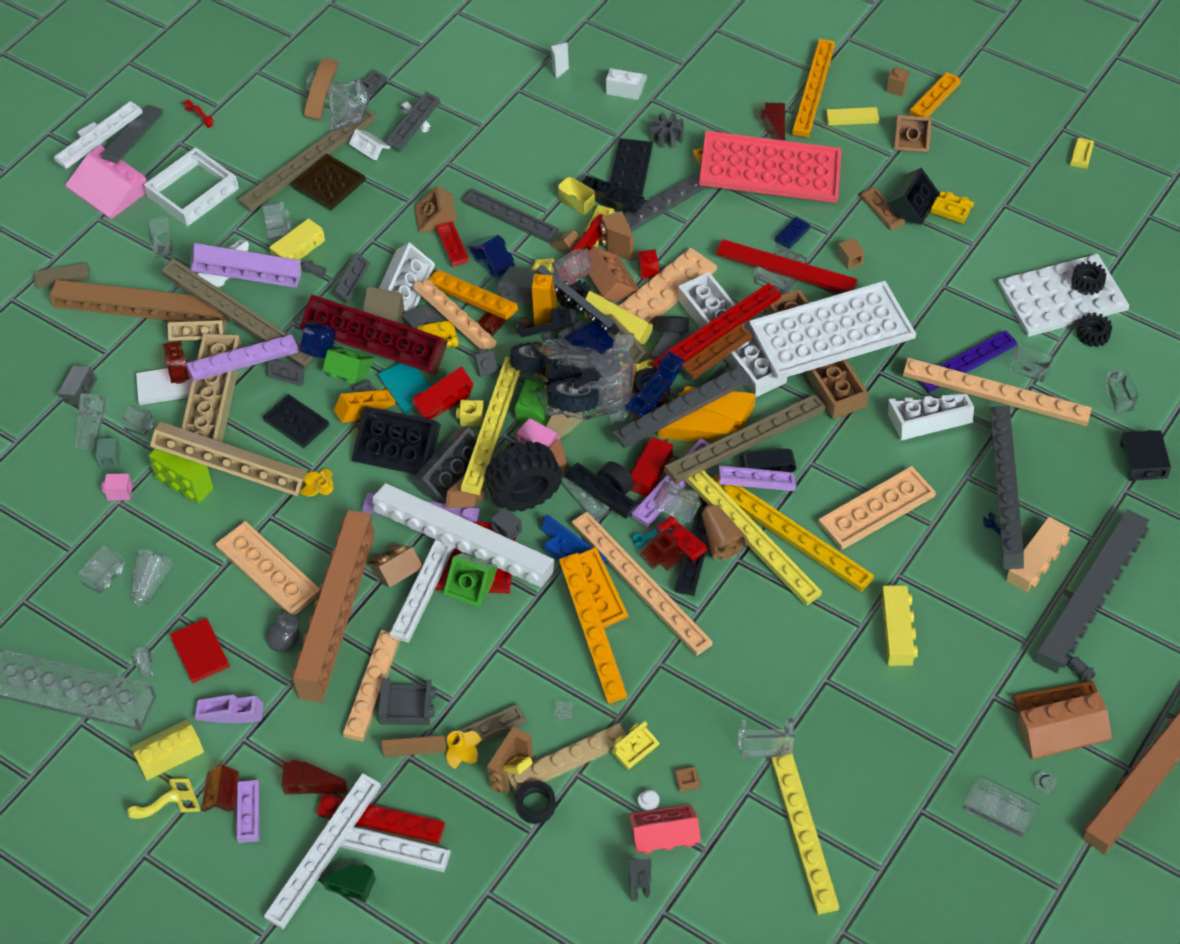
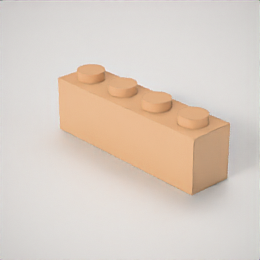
(1039, 553)

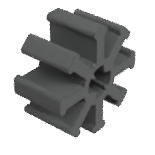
(667, 130)

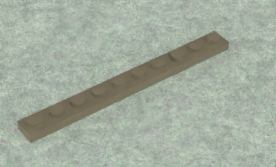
(302, 163)
(230, 307)
(744, 439)

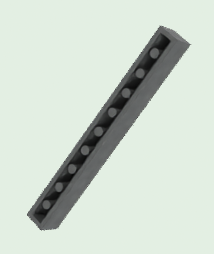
(1007, 488)
(1091, 592)

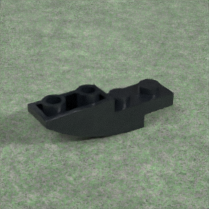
(610, 197)

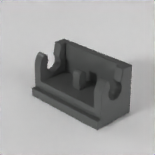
(78, 381)
(639, 877)

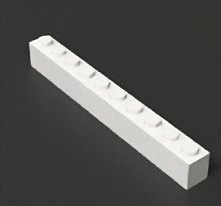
(463, 535)

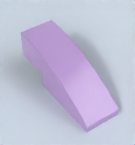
(230, 709)

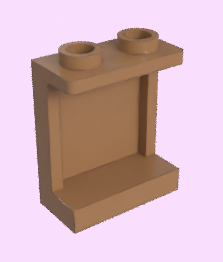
(515, 744)

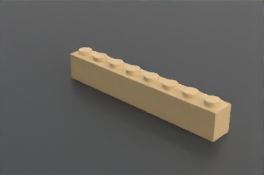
(228, 458)

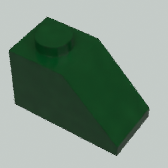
(351, 881)

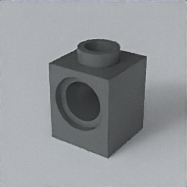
(506, 524)

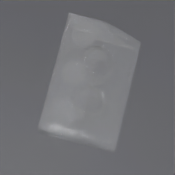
(1001, 806)

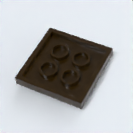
(329, 181)

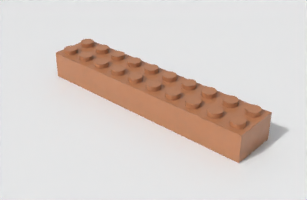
(333, 606)

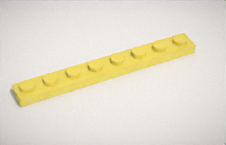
(805, 834)

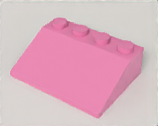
(106, 184)

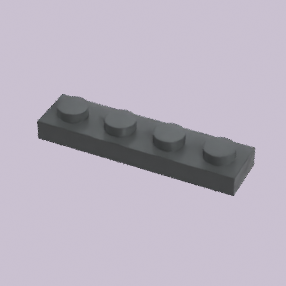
(413, 121)

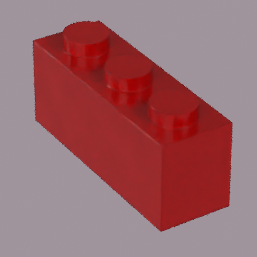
(651, 465)

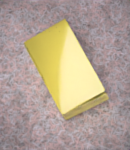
(573, 187)

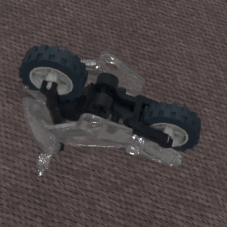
(579, 376)

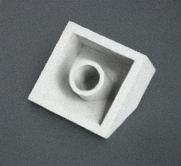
(625, 83)

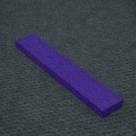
(976, 356)

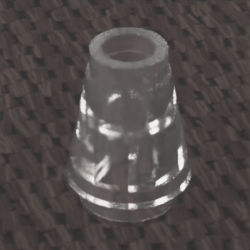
(143, 661)

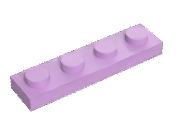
(756, 478)

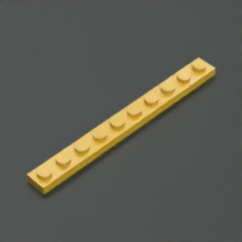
(798, 537)

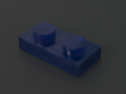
(792, 233)

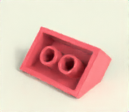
(664, 828)

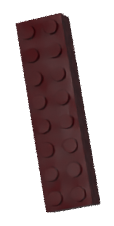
(377, 335)

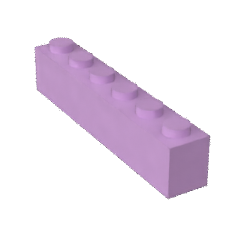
(245, 265)

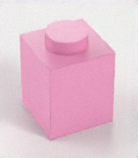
(117, 487)

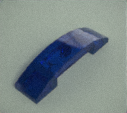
(657, 386)

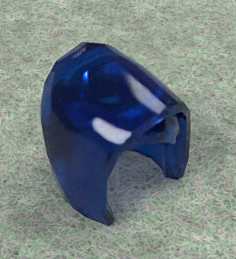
(317, 339)

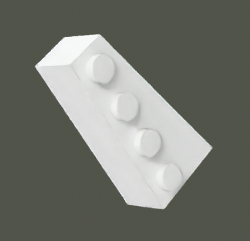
(930, 414)

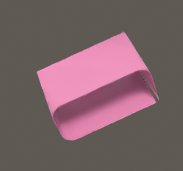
(536, 432)

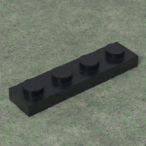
(601, 490)

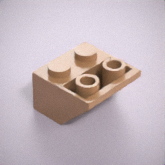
(395, 564)

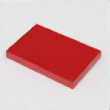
(199, 650)

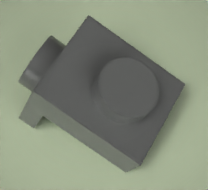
(486, 362)

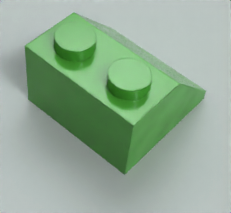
(347, 364)
(529, 405)
(469, 579)

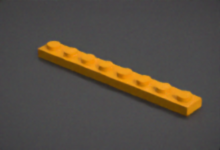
(814, 88)
(593, 628)

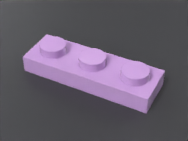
(248, 811)

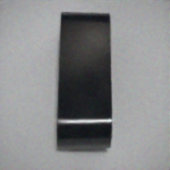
(773, 460)

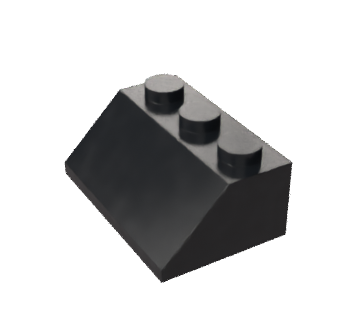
(914, 197)

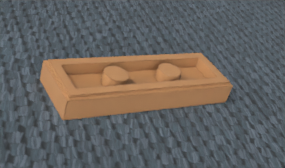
(879, 206)
(414, 746)

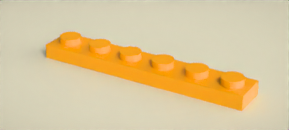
(473, 295)

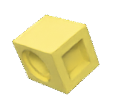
(471, 413)

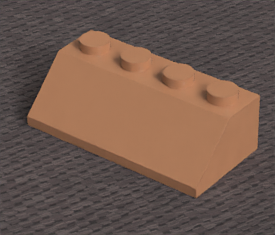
(1065, 725)

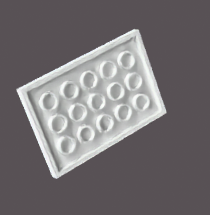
(1048, 301)

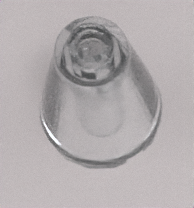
(148, 575)

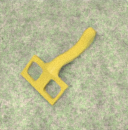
(172, 796)

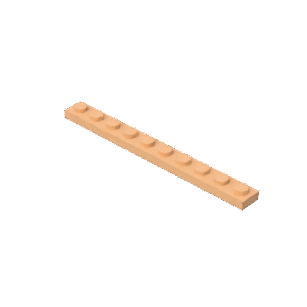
(997, 392)
(642, 584)

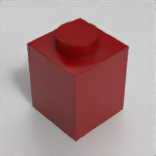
(648, 263)

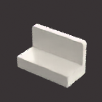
(367, 143)

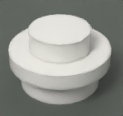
(648, 800)

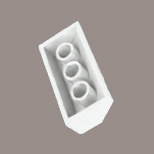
(405, 269)

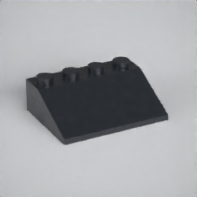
(395, 440)

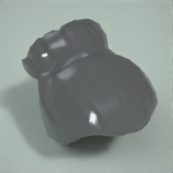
(284, 632)

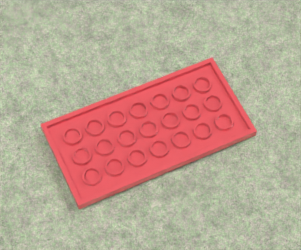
(770, 166)

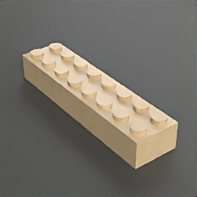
(212, 397)

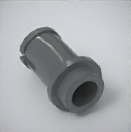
(311, 267)
(1086, 673)

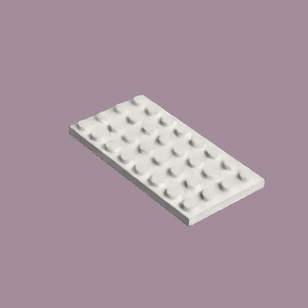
(831, 329)

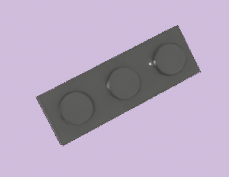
(350, 277)

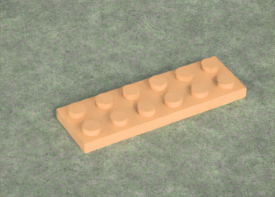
(662, 290)
(876, 508)
(268, 569)

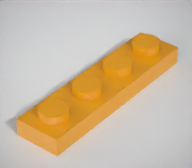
(935, 96)

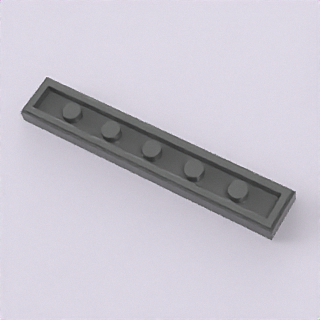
(131, 134)
(510, 215)

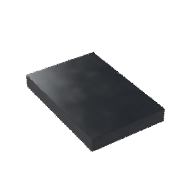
(296, 421)

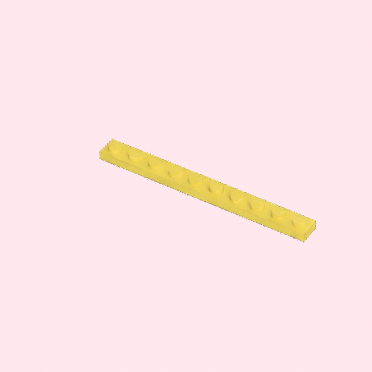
(491, 428)
(759, 541)

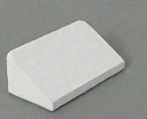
(559, 59)

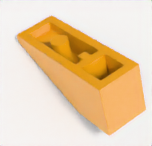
(351, 405)

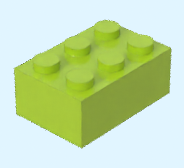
(181, 475)

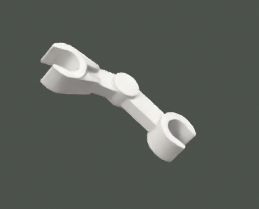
(407, 107)

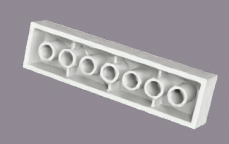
(706, 301)

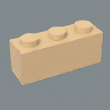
(195, 329)

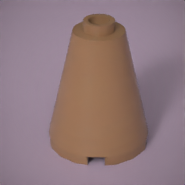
(722, 533)

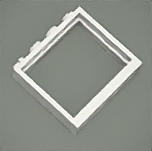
(204, 203)

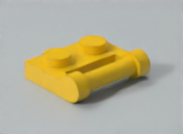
(442, 329)

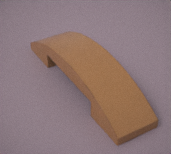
(319, 88)

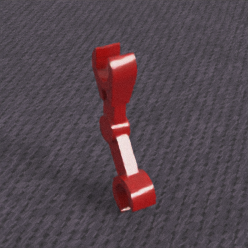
(207, 120)

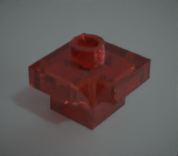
(663, 551)

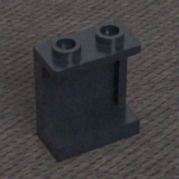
(560, 317)
(1146, 455)

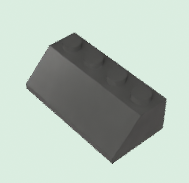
(446, 465)

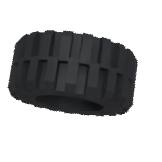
(523, 476)

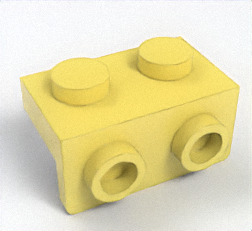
(634, 746)

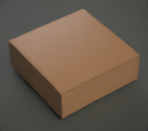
(687, 779)

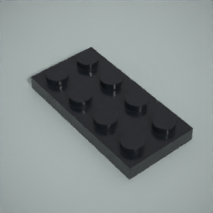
(631, 165)

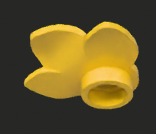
(318, 483)
(464, 750)

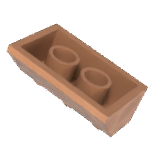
(611, 275)

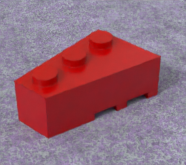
(443, 395)

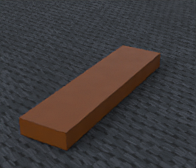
(716, 351)
(1049, 696)

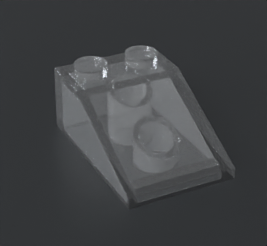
(348, 104)

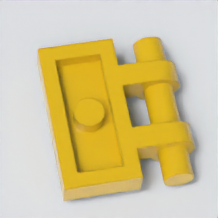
(952, 206)

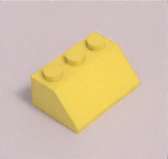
(167, 749)

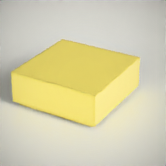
(517, 765)

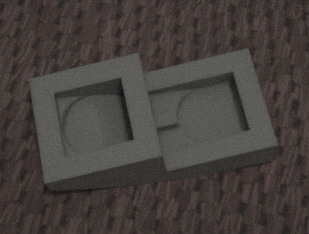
(374, 81)
(420, 315)

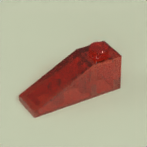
(774, 120)
(176, 362)
(308, 779)

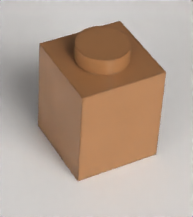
(898, 81)
(851, 253)

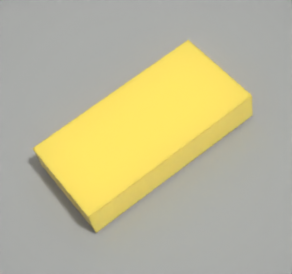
(1082, 153)

